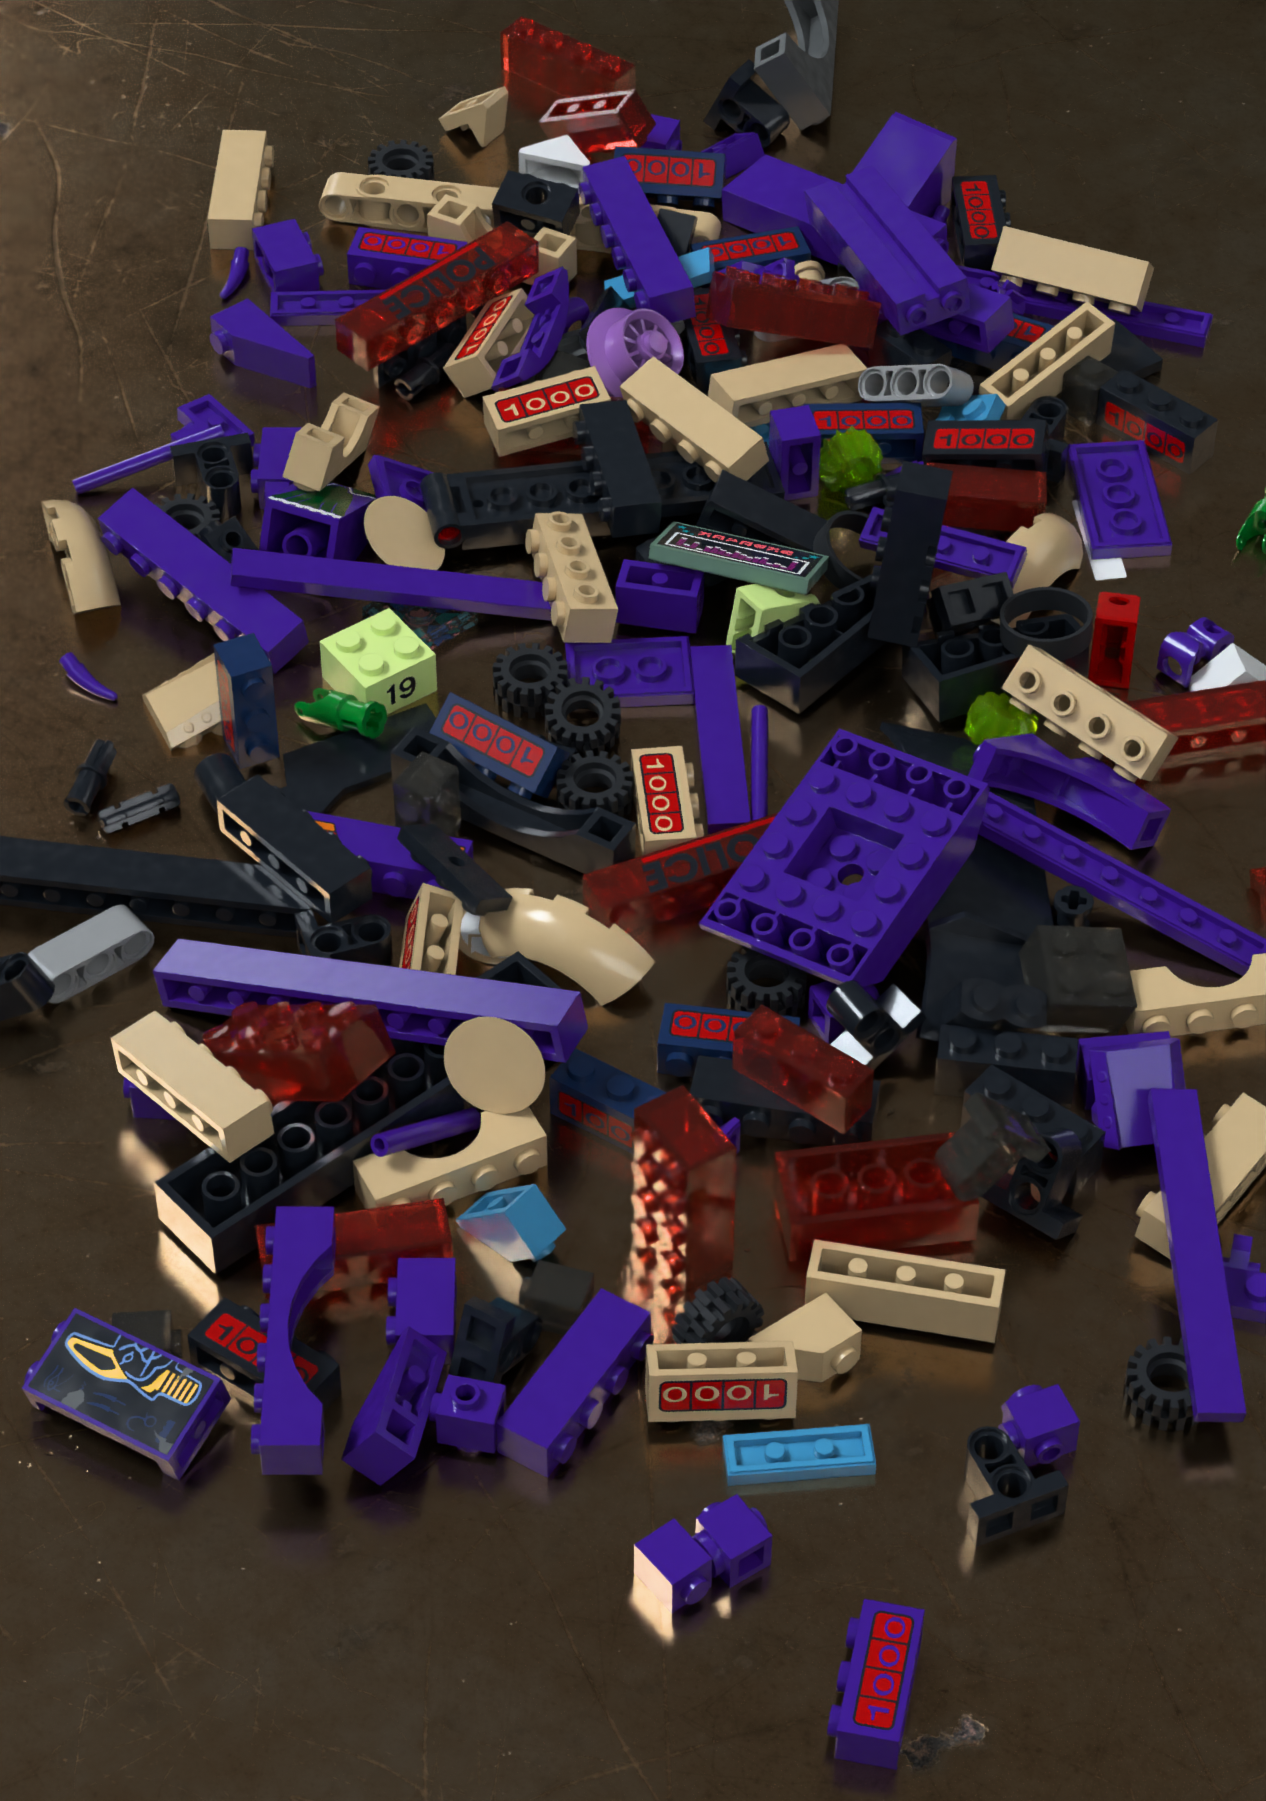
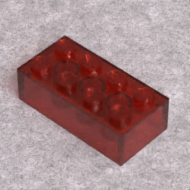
(793, 309)
(302, 1049)
(683, 1189)
(869, 1196)

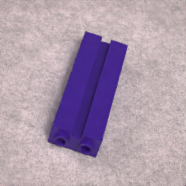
(773, 198)
(888, 250)

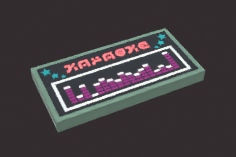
(738, 557)

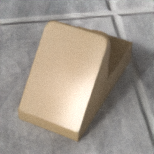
(482, 114)

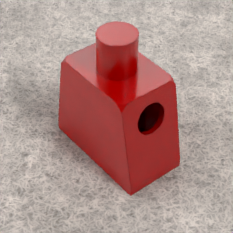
(1116, 628)

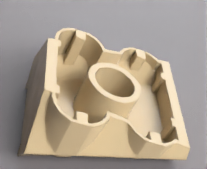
(187, 705)

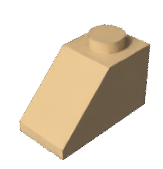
(822, 1337)

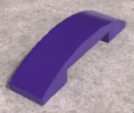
(550, 305)

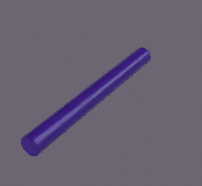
(139, 462)
(759, 762)

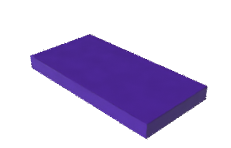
(1118, 500)

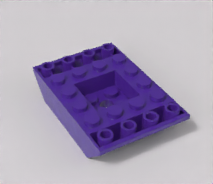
(852, 814)

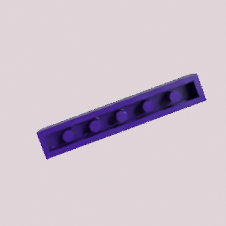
(637, 240)
(199, 578)

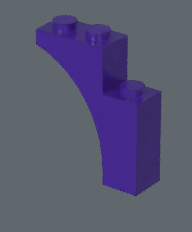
(1074, 785)

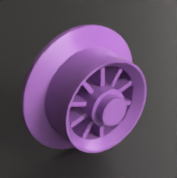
(626, 339)

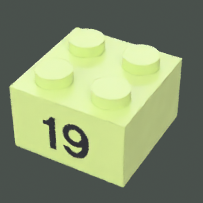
(379, 662)

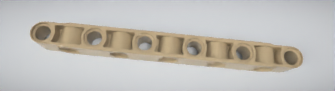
(405, 203)

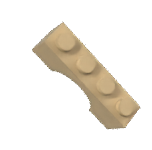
(464, 222)
(326, 451)
(1184, 1008)
(501, 1151)

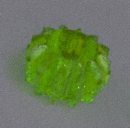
(849, 459)
(996, 717)

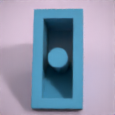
(514, 1223)

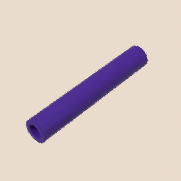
(425, 1132)

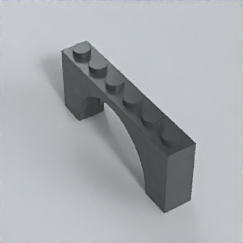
(803, 73)

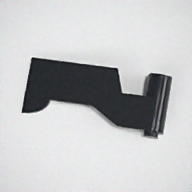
(323, 770)

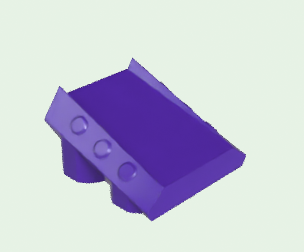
(1122, 1086)

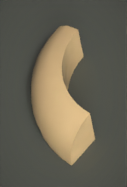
(1051, 550)
(87, 564)
(568, 940)

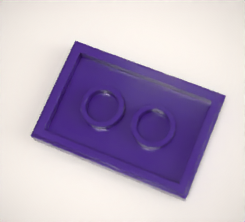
(637, 669)

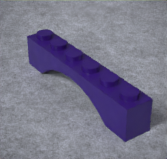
(291, 1415)

